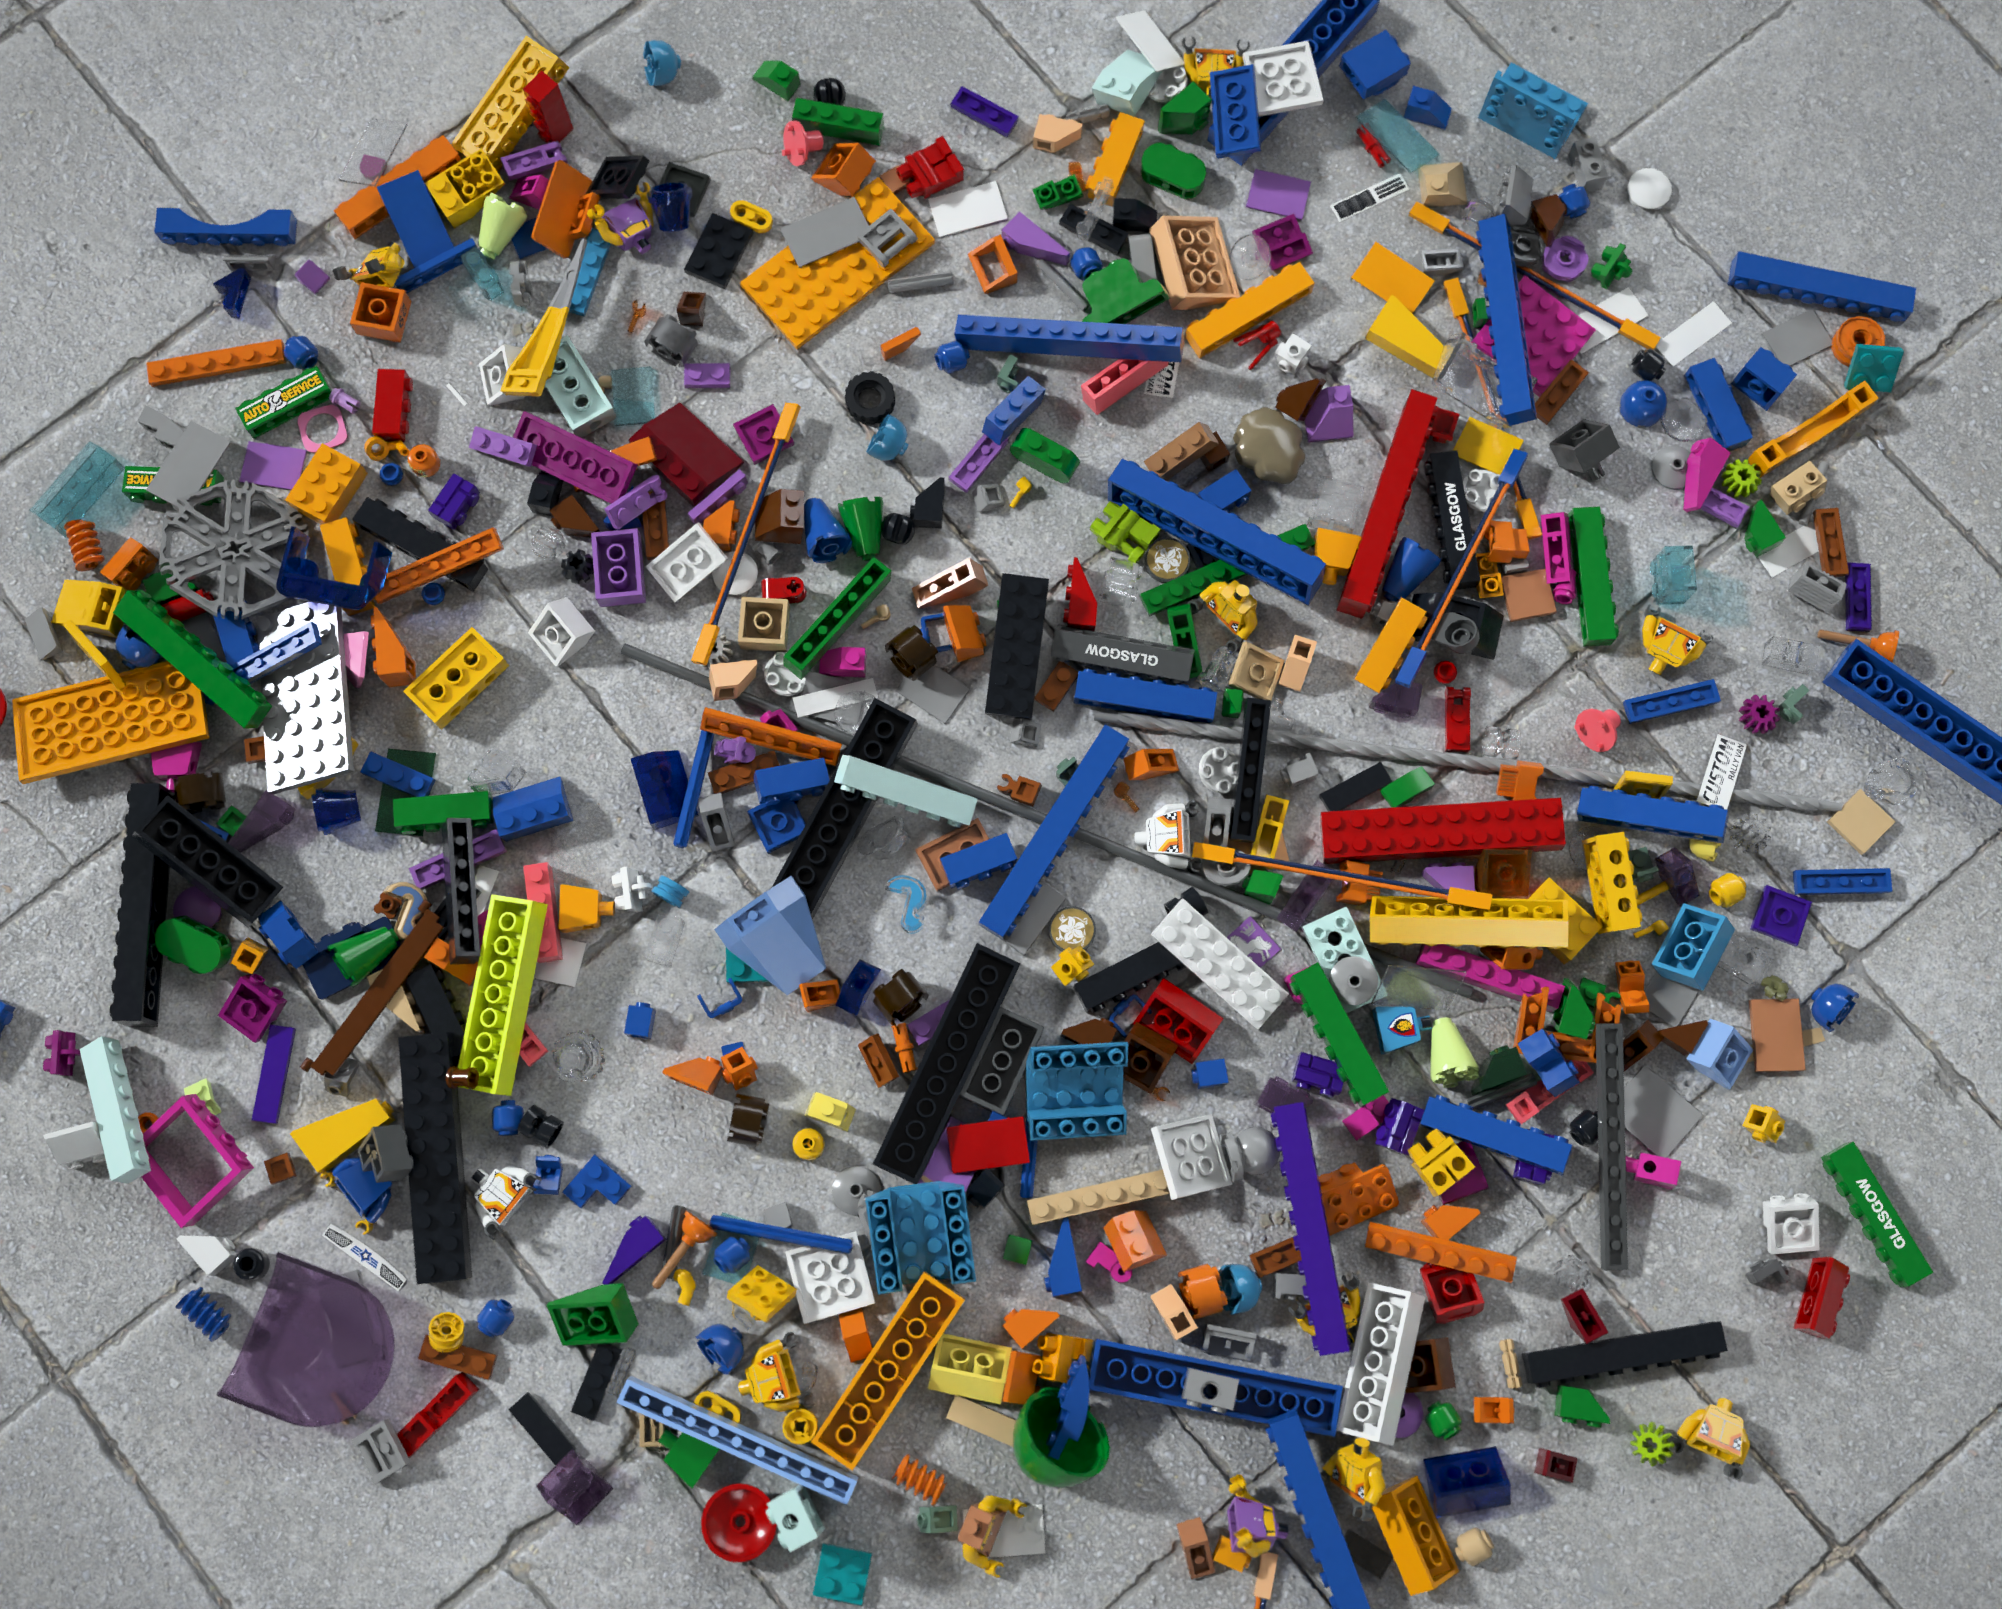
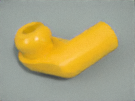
(687, 1285)

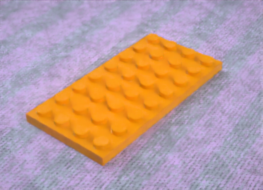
(817, 294)
(100, 725)

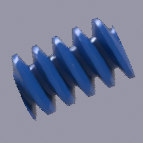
(204, 1314)

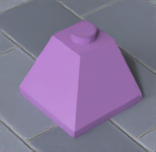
(1331, 415)

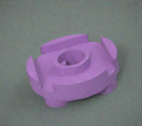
(1560, 270)

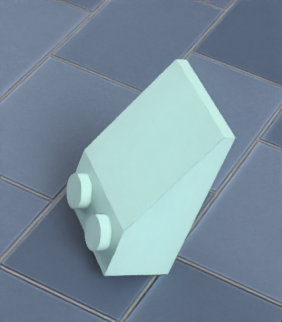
(1125, 83)

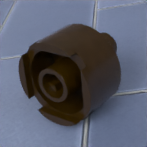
(912, 652)
(200, 791)
(899, 997)
(747, 1119)

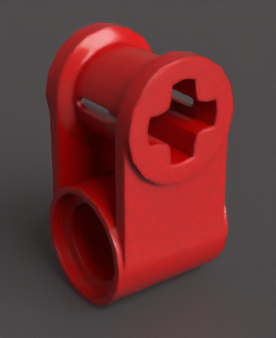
(782, 589)

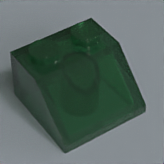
(1499, 1069)

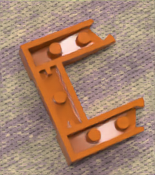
(1532, 1019)

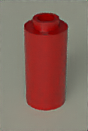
(183, 609)

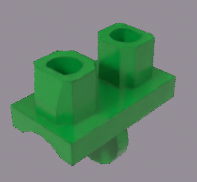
(1616, 266)

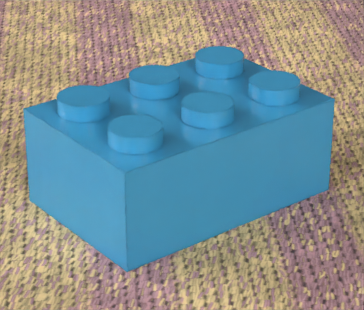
(1693, 946)

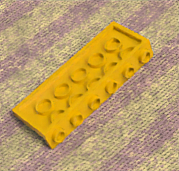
(502, 112)

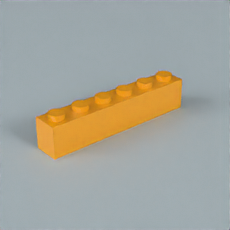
(1249, 309)

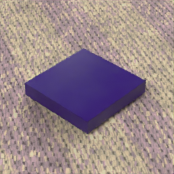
(1781, 915)

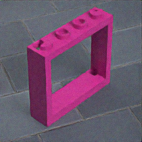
(222, 1141)

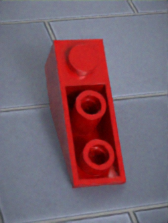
(1082, 605)

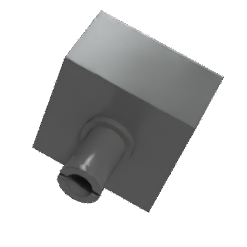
(1585, 447)

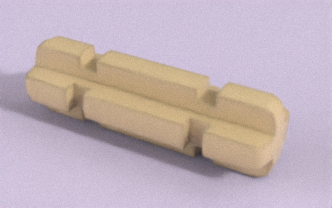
(1510, 1363)

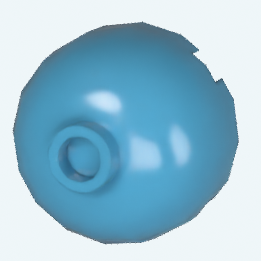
(661, 62)
(889, 440)
(1240, 1287)

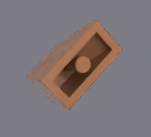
(1195, 1548)

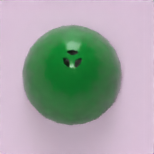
(1077, 1461)

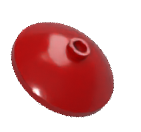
(720, 1524)

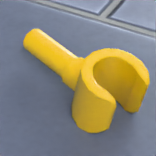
(1025, 487)
(1658, 926)

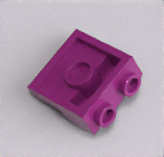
(252, 1006)

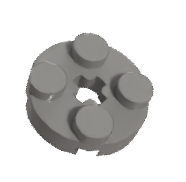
(520, 287)

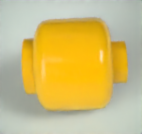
(1727, 890)
(813, 1151)

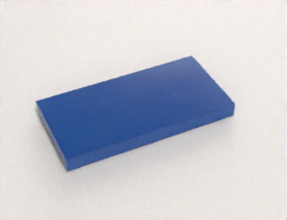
(1235, 111)
(415, 218)

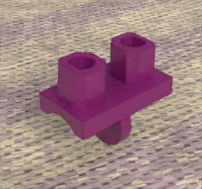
(62, 1054)

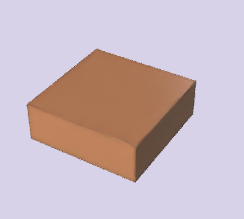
(893, 182)

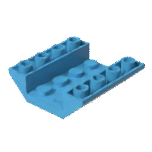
(1076, 1090)
(920, 1231)

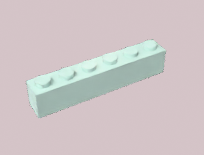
(905, 790)
(115, 1110)

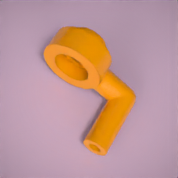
(384, 448)

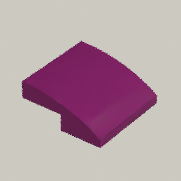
(1285, 241)
(1470, 1183)

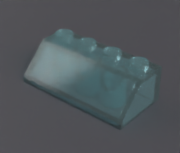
(77, 487)

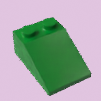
(594, 1316)

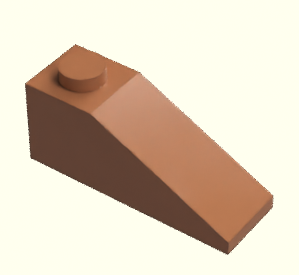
(951, 584)

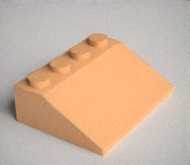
(1193, 261)

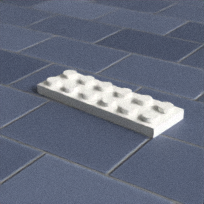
(1219, 964)

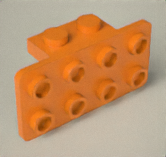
(564, 210)
(1356, 1195)

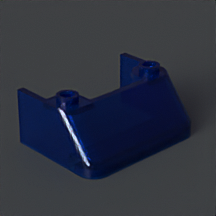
(300, 578)

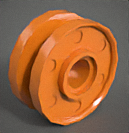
(1855, 328)

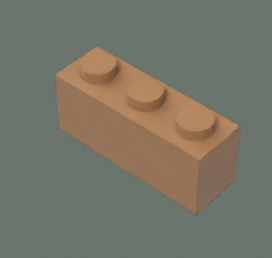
(1182, 451)

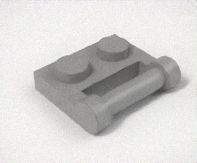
(882, 232)
(386, 1448)

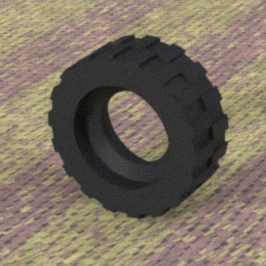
(865, 381)

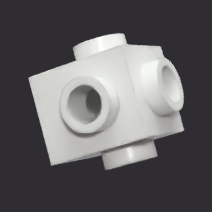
(1292, 354)

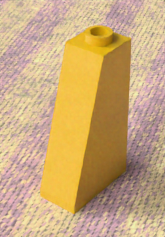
(1405, 337)
(339, 1135)

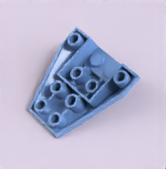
(776, 937)

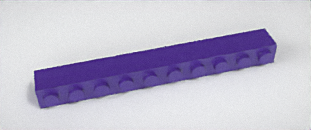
(1311, 1228)

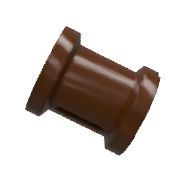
(462, 1077)

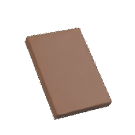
(945, 845)
(1776, 1035)

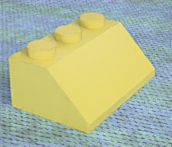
(970, 1368)

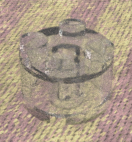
(1119, 582)

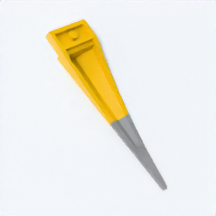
(537, 358)

